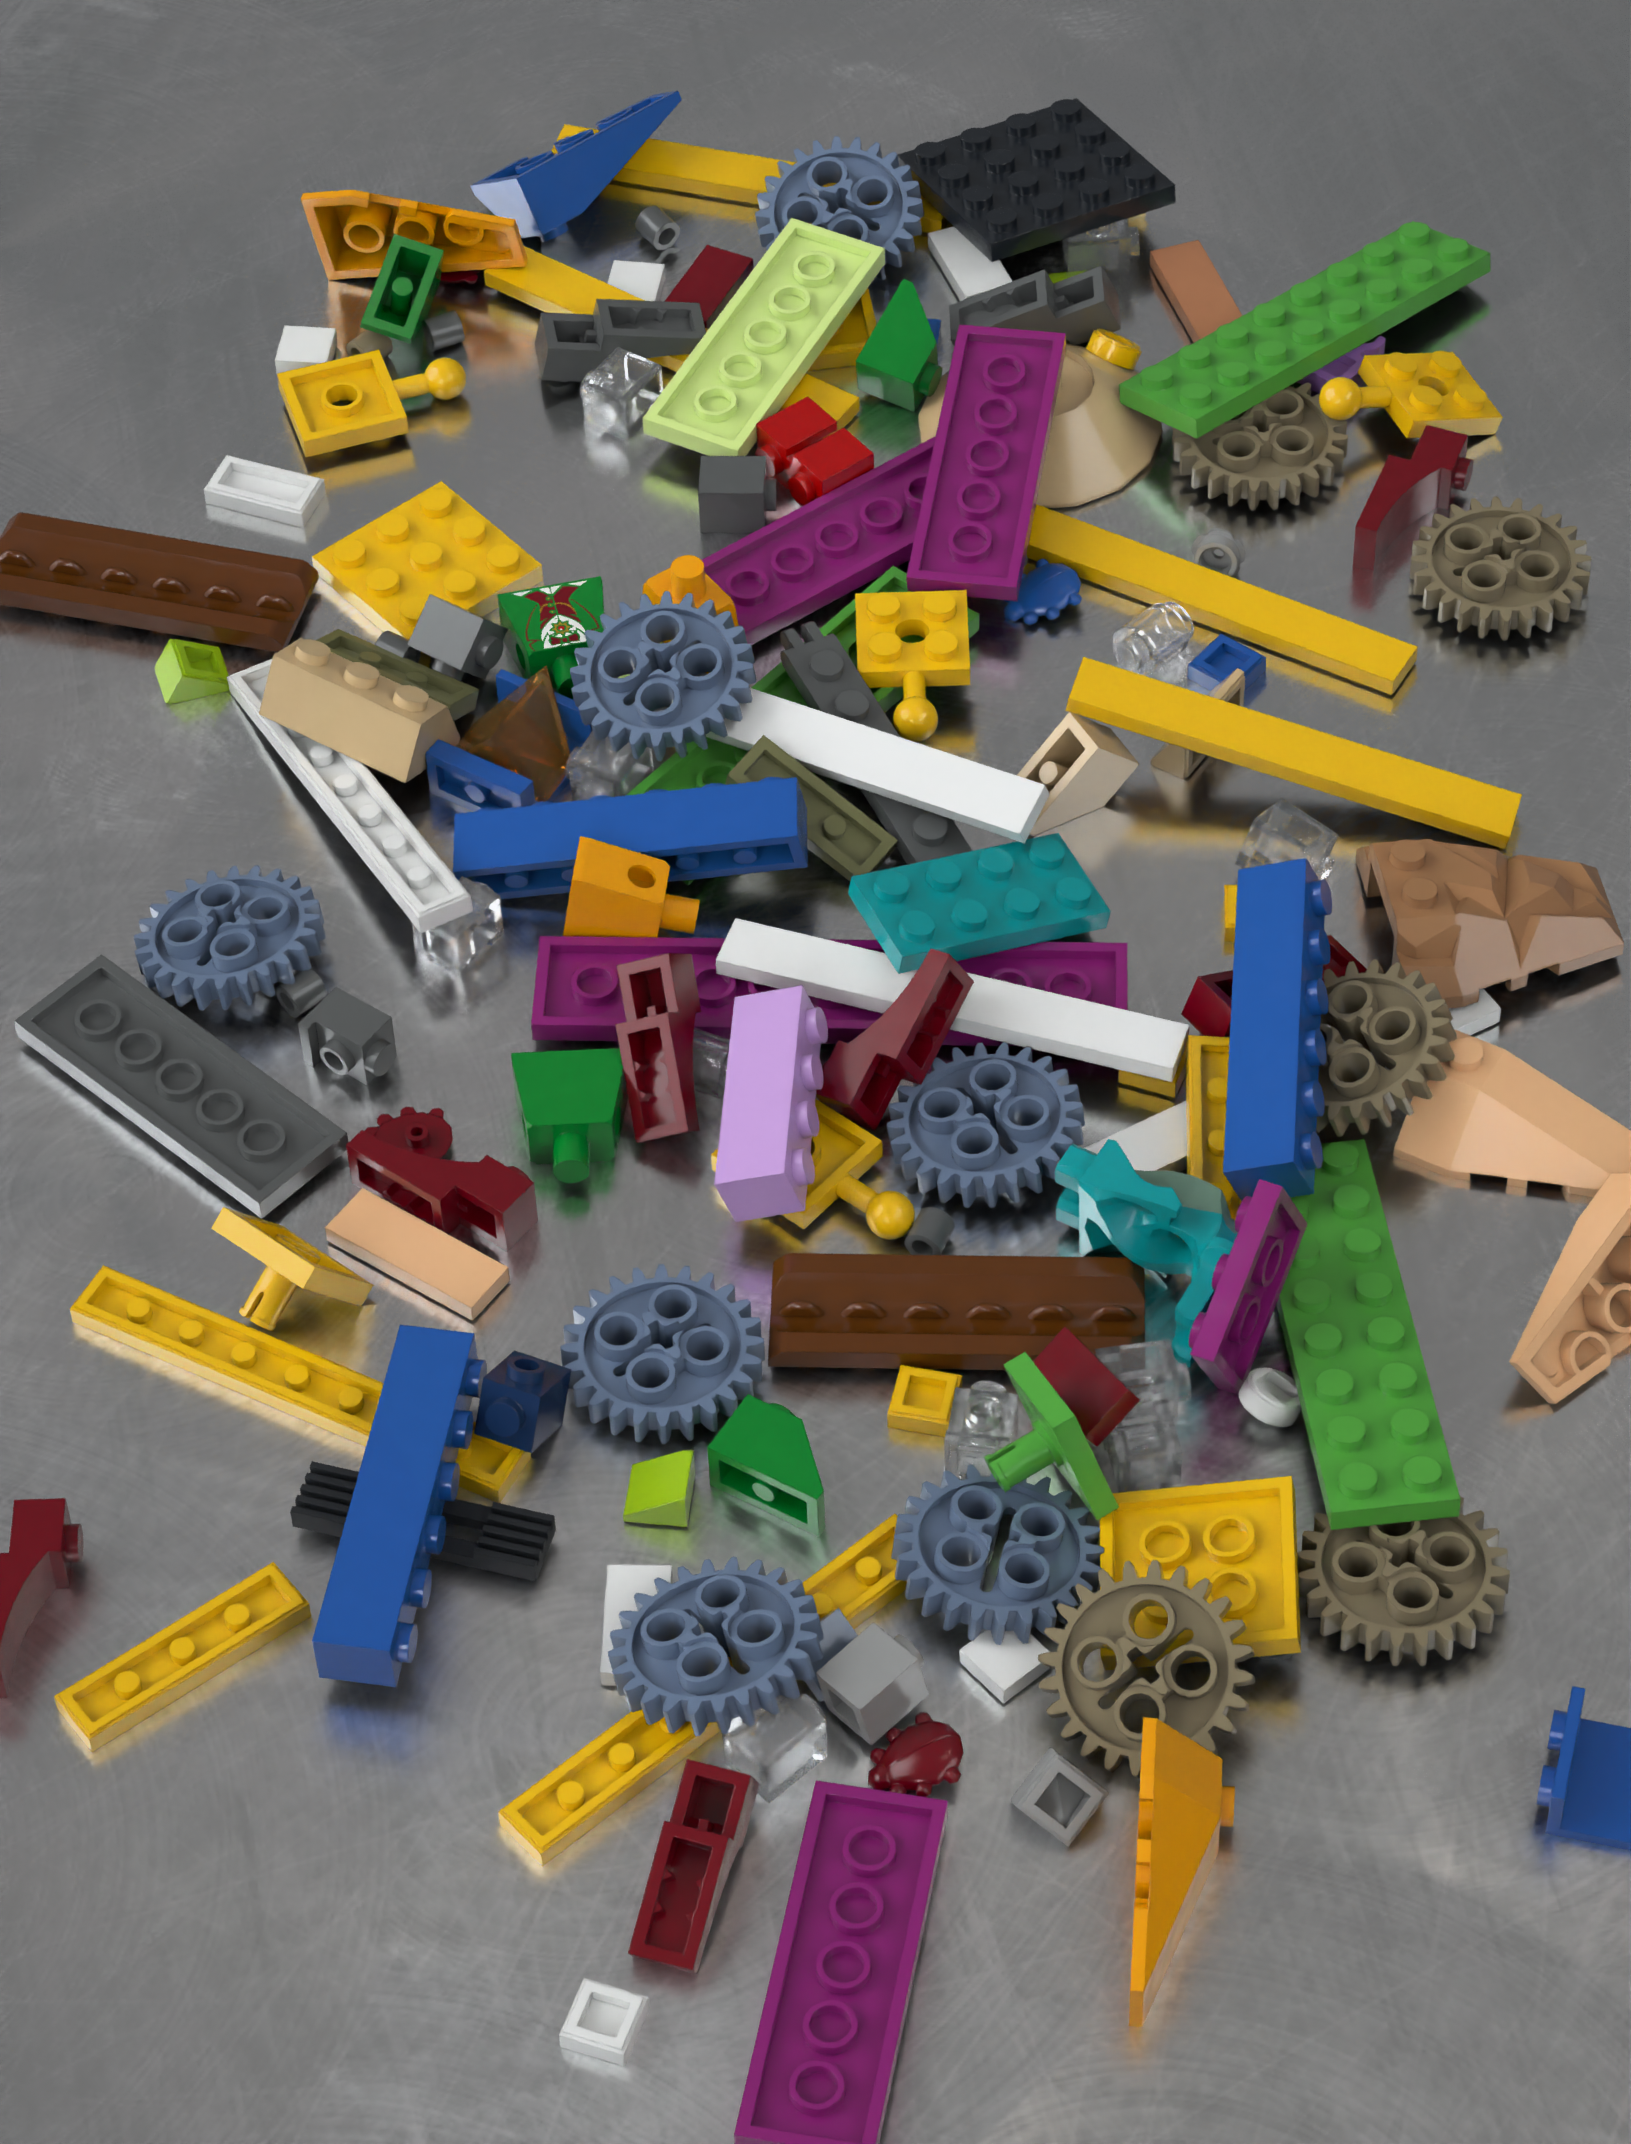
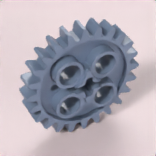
(843, 207)
(663, 675)
(229, 937)
(960, 1152)
(663, 1353)
(951, 1538)
(686, 1675)

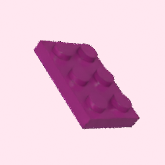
(1247, 1286)

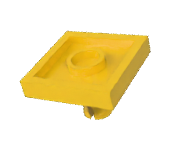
(288, 1264)

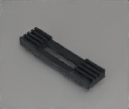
(512, 1537)

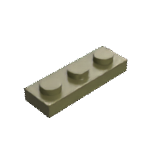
(456, 695)
(835, 827)

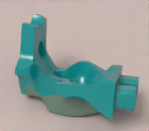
(1152, 1218)

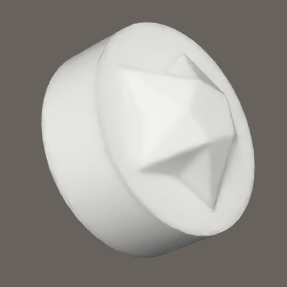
(1270, 1397)

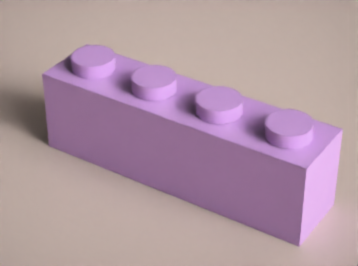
(770, 1103)

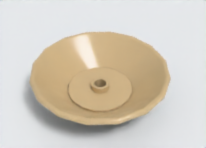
(1092, 438)

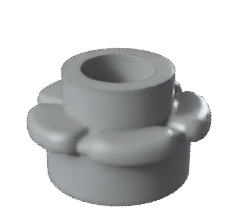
(1221, 539)

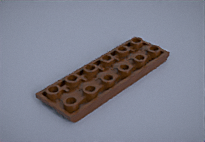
(153, 581)
(946, 1308)

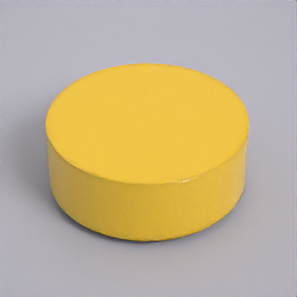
(1114, 348)

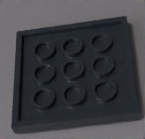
(1036, 179)

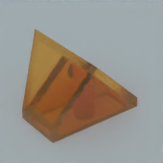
(524, 735)

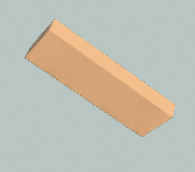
(417, 1254)

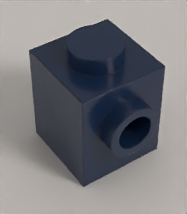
(522, 1401)

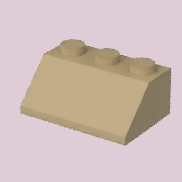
(354, 709)

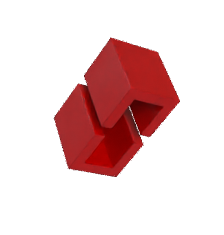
(803, 459)

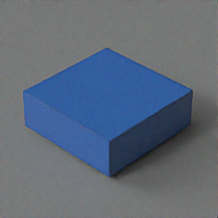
(1221, 659)

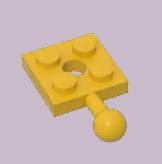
(1415, 393)
(373, 396)
(935, 661)
(840, 1158)

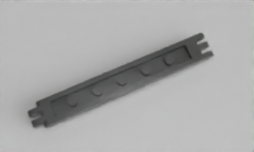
(835, 686)

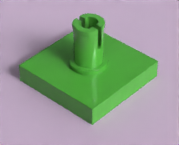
(1053, 1440)

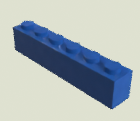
(694, 830)
(1277, 1028)
(398, 1507)

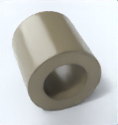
(368, 342)

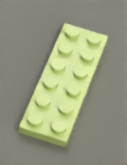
(764, 340)

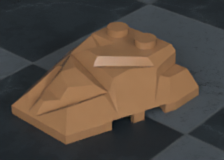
(1487, 917)

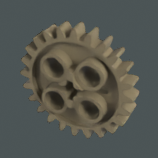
(1267, 451)
(1500, 568)
(1403, 1028)
(1405, 1583)
(1108, 1622)

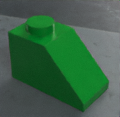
(404, 289)
(901, 353)
(769, 1464)

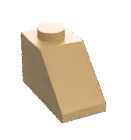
(1080, 768)

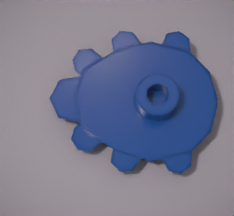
(1044, 592)

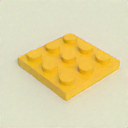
(424, 549)
(1224, 1532)

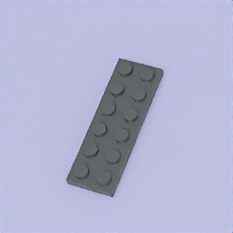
(182, 1085)

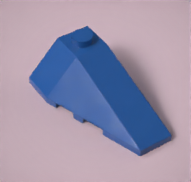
(560, 186)

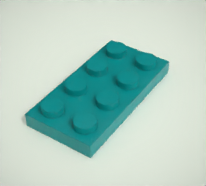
(979, 901)

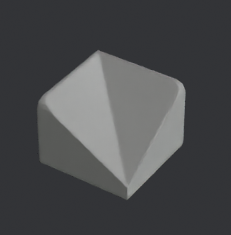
(1059, 1796)

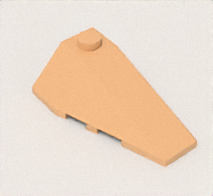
(1512, 1124)
(1586, 1302)

